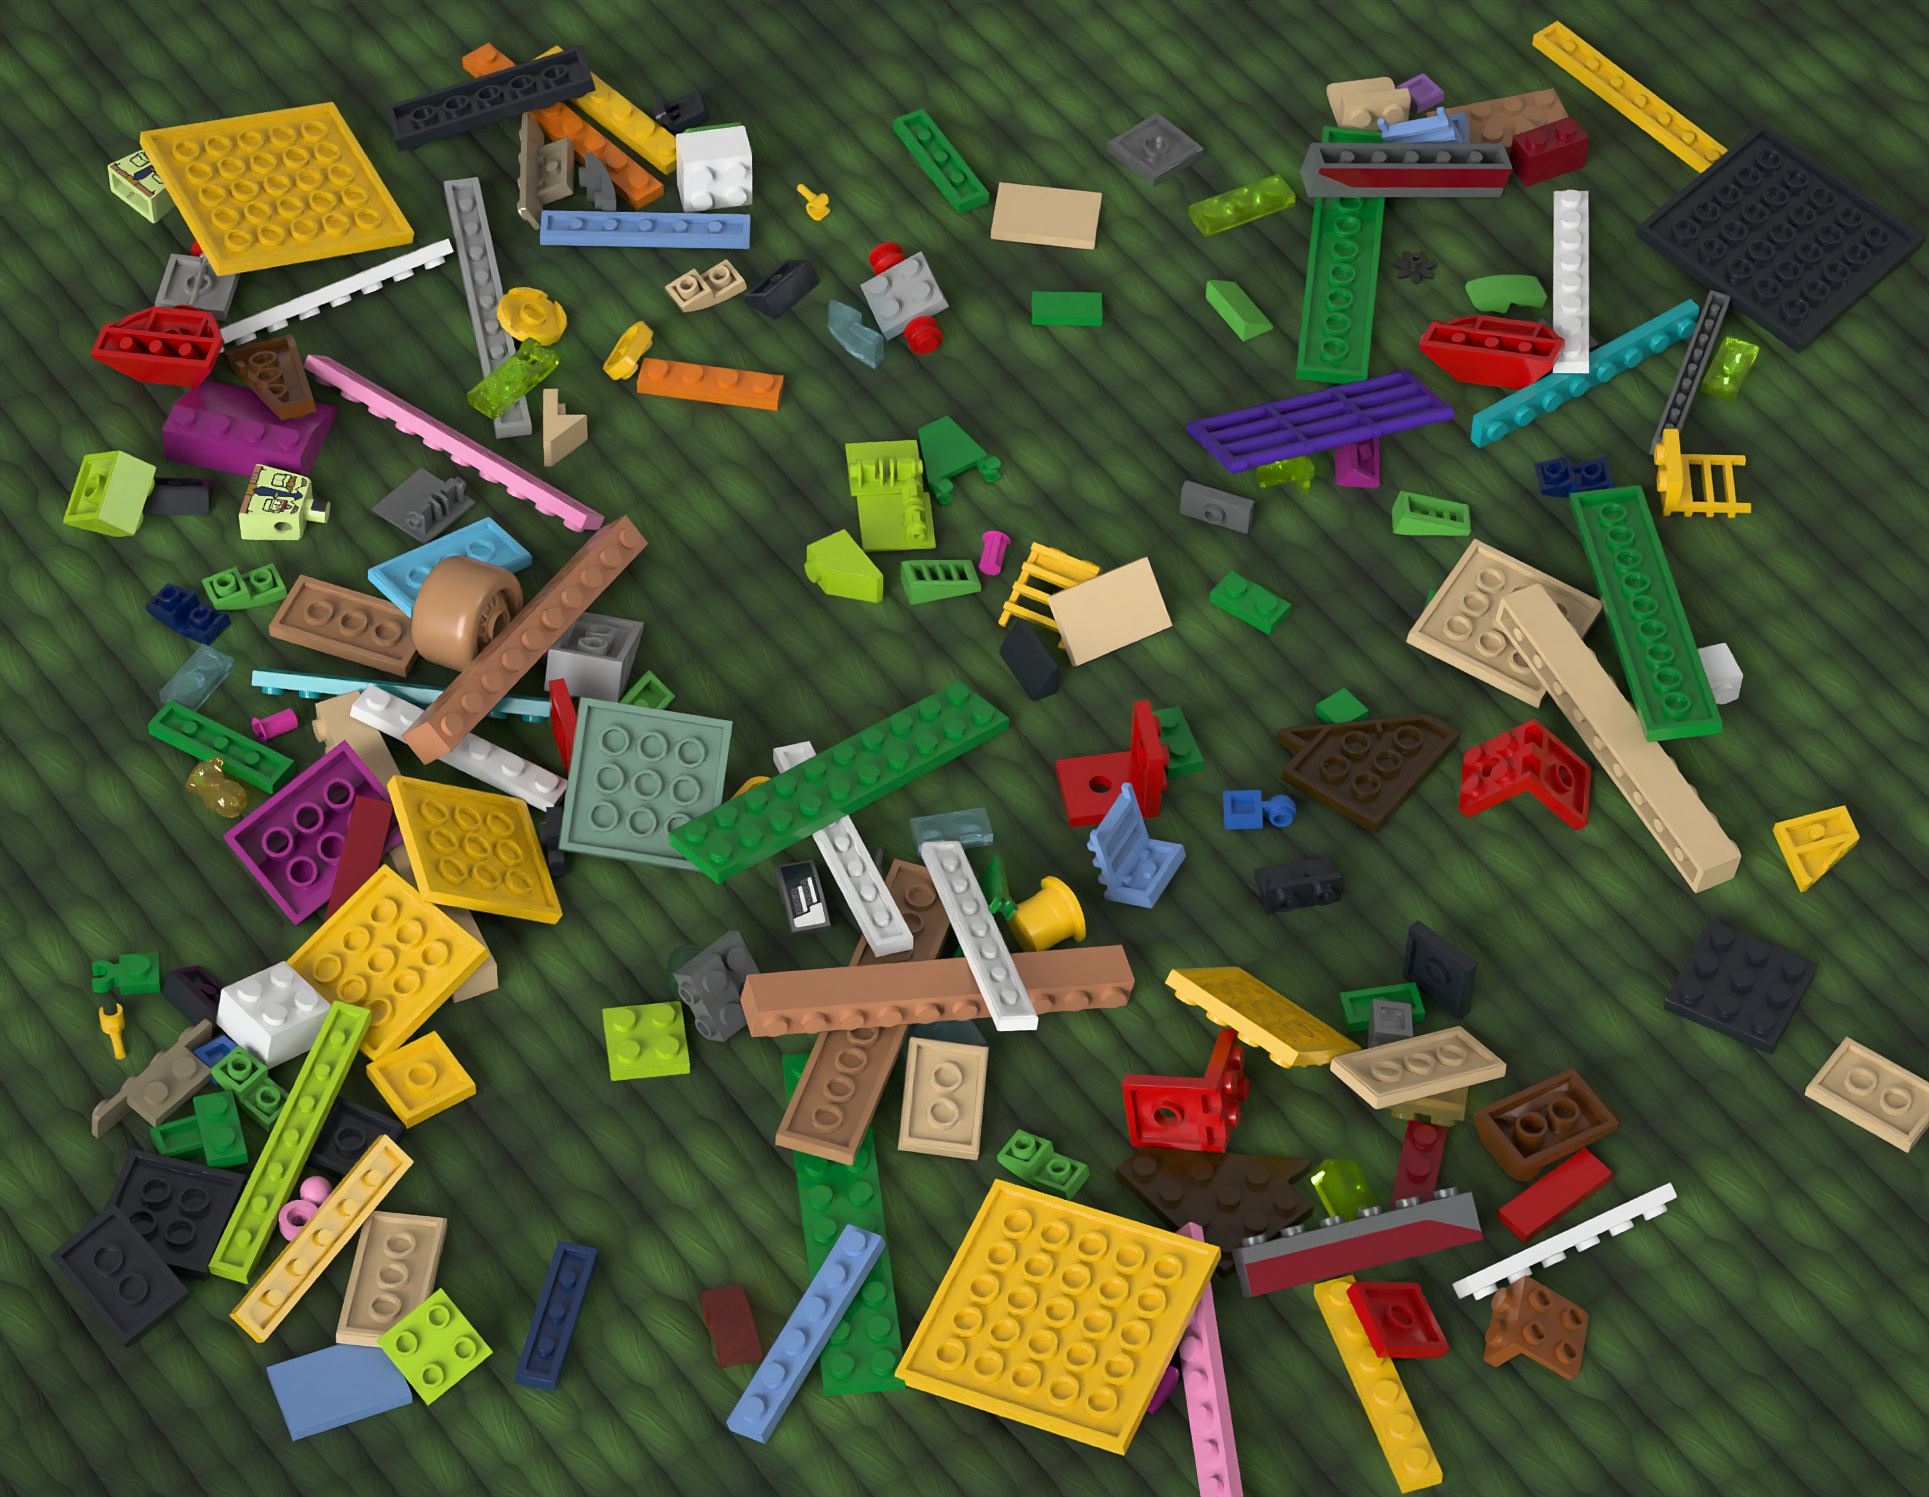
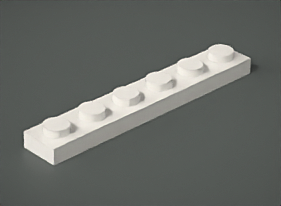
(471, 755)
(1551, 1250)

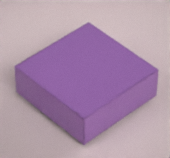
(1423, 93)

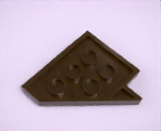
(1367, 764)
(1221, 1192)

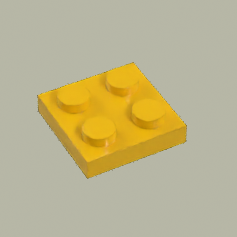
(421, 1079)

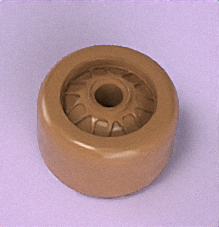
(463, 610)

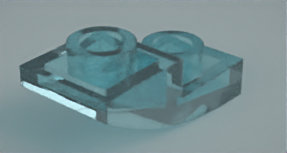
(858, 340)

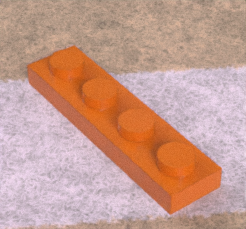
(710, 384)

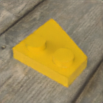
(1815, 843)

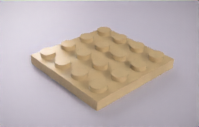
(1462, 623)

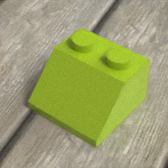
(110, 494)

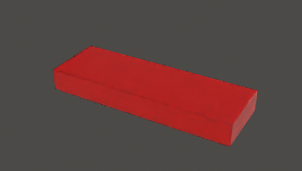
(1554, 1195)

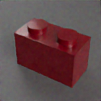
(1549, 151)

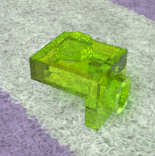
(1297, 469)

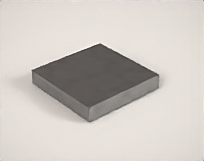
(1155, 149)

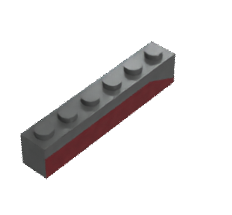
(1405, 170)
(1357, 1243)

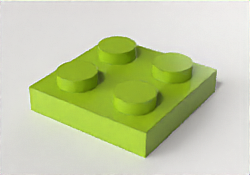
(646, 1041)

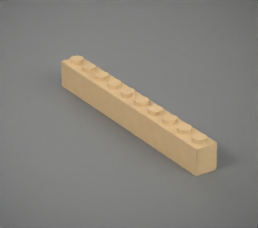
(333, 727)
(1616, 738)

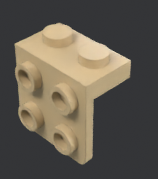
(1365, 101)

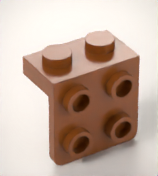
(1538, 1324)

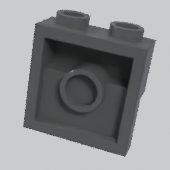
(714, 986)

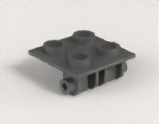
(425, 505)

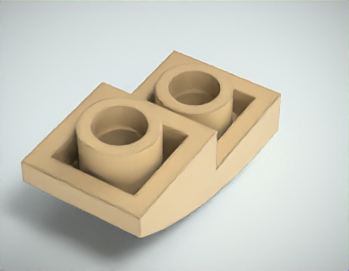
(708, 289)

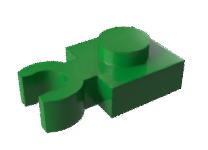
(134, 974)

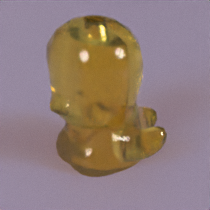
(218, 793)

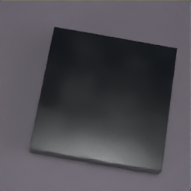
(1439, 969)
(348, 1135)

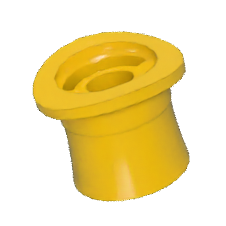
(1048, 917)

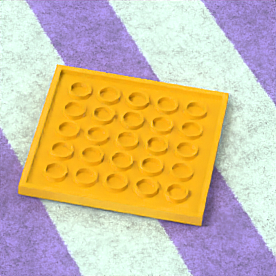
(276, 188)
(1059, 1316)

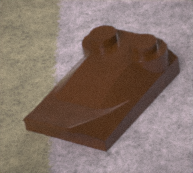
(1543, 1124)

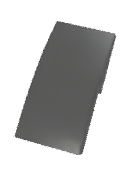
(598, 184)

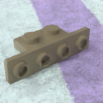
(544, 171)
(161, 1087)

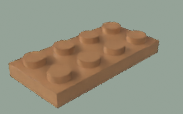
(1503, 118)
(346, 625)

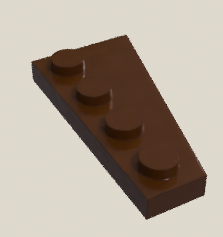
(274, 375)

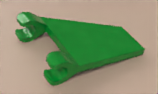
(951, 451)
(996, 893)

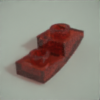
(732, 1326)

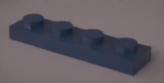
(556, 1316)

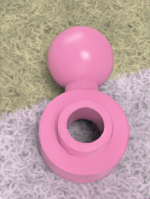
(313, 1194)

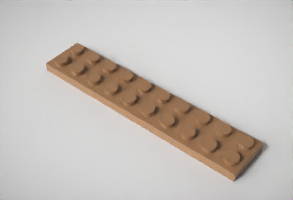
(853, 1066)

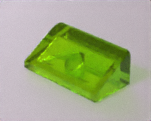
(1342, 1188)

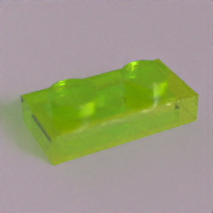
(1729, 369)

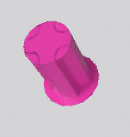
(993, 552)
(274, 725)

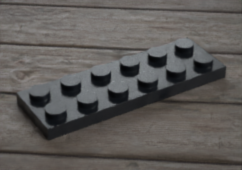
(490, 99)

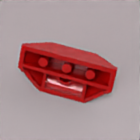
(161, 346)
(1493, 350)

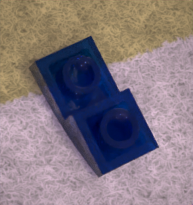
(1561, 478)
(186, 615)

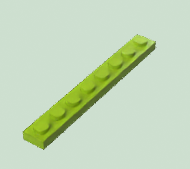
(290, 1142)

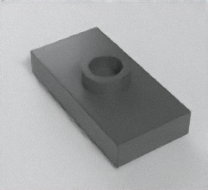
(1216, 507)

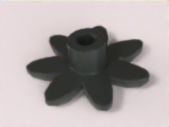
(1414, 266)

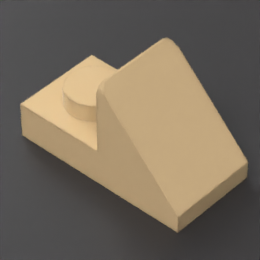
(560, 431)

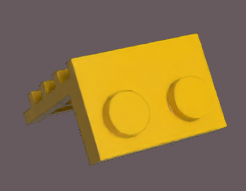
(1675, 479)
(1051, 566)

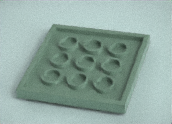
(640, 778)

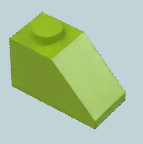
(843, 568)

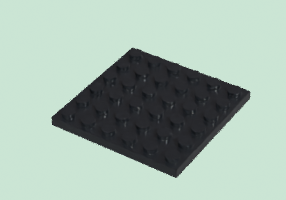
(1780, 237)

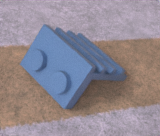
(1433, 129)
(1130, 862)

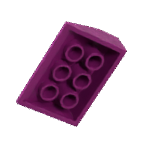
(235, 430)
(300, 832)

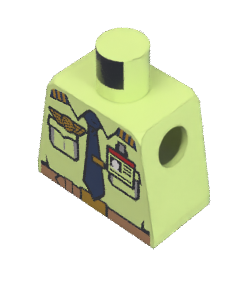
(140, 186)
(279, 506)

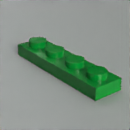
(941, 161)
(209, 739)

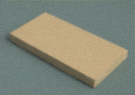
(1417, 1067)
(389, 1274)

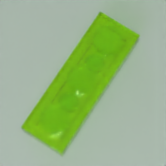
(1241, 205)

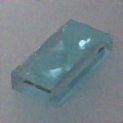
(197, 678)
(967, 826)

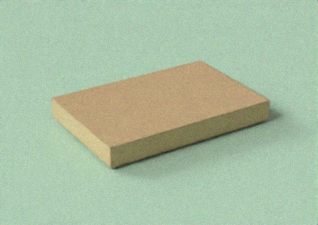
(1046, 216)
(1109, 611)
(1873, 1094)
(943, 1098)

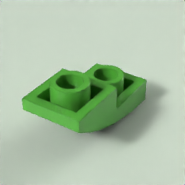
(1498, 292)
(235, 591)
(251, 1087)
(1038, 1164)

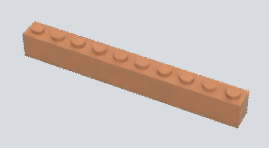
(524, 640)
(928, 991)

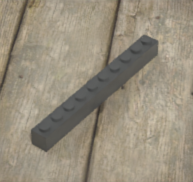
(1693, 365)

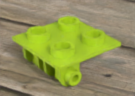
(882, 466)
(897, 520)
(434, 1346)

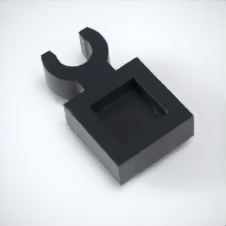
(550, 837)

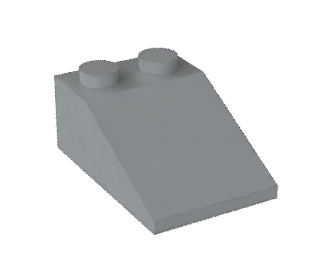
(595, 656)

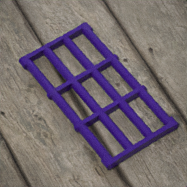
(1338, 405)

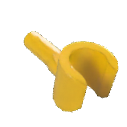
(816, 206)
(114, 1025)

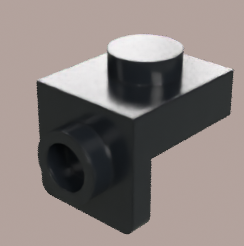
(681, 113)

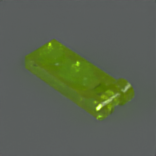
(513, 379)

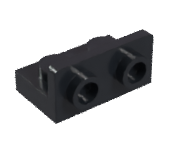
(1298, 885)

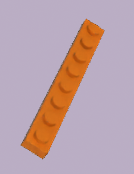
(559, 121)

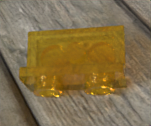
(1442, 1107)

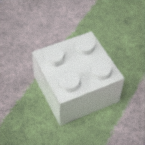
(714, 169)
(272, 1014)

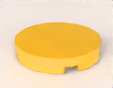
(529, 313)

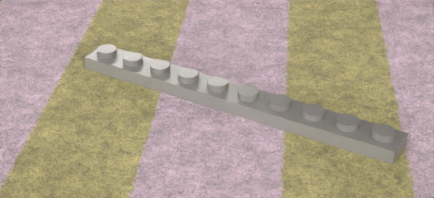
(483, 292)

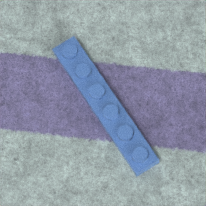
(645, 229)
(806, 1334)

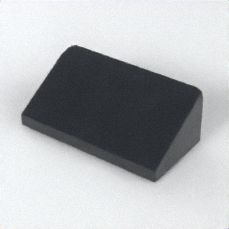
(783, 288)
(179, 497)
(1030, 661)
(194, 995)

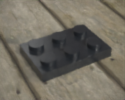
(120, 1275)

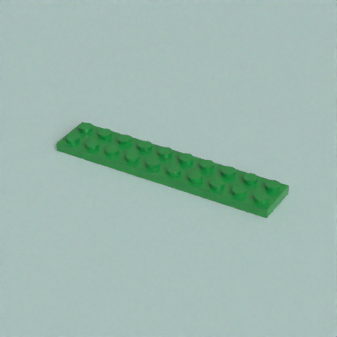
(1341, 280)
(1645, 614)
(837, 782)
(832, 1194)

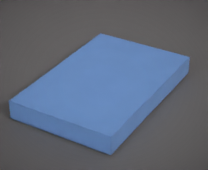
(336, 1387)

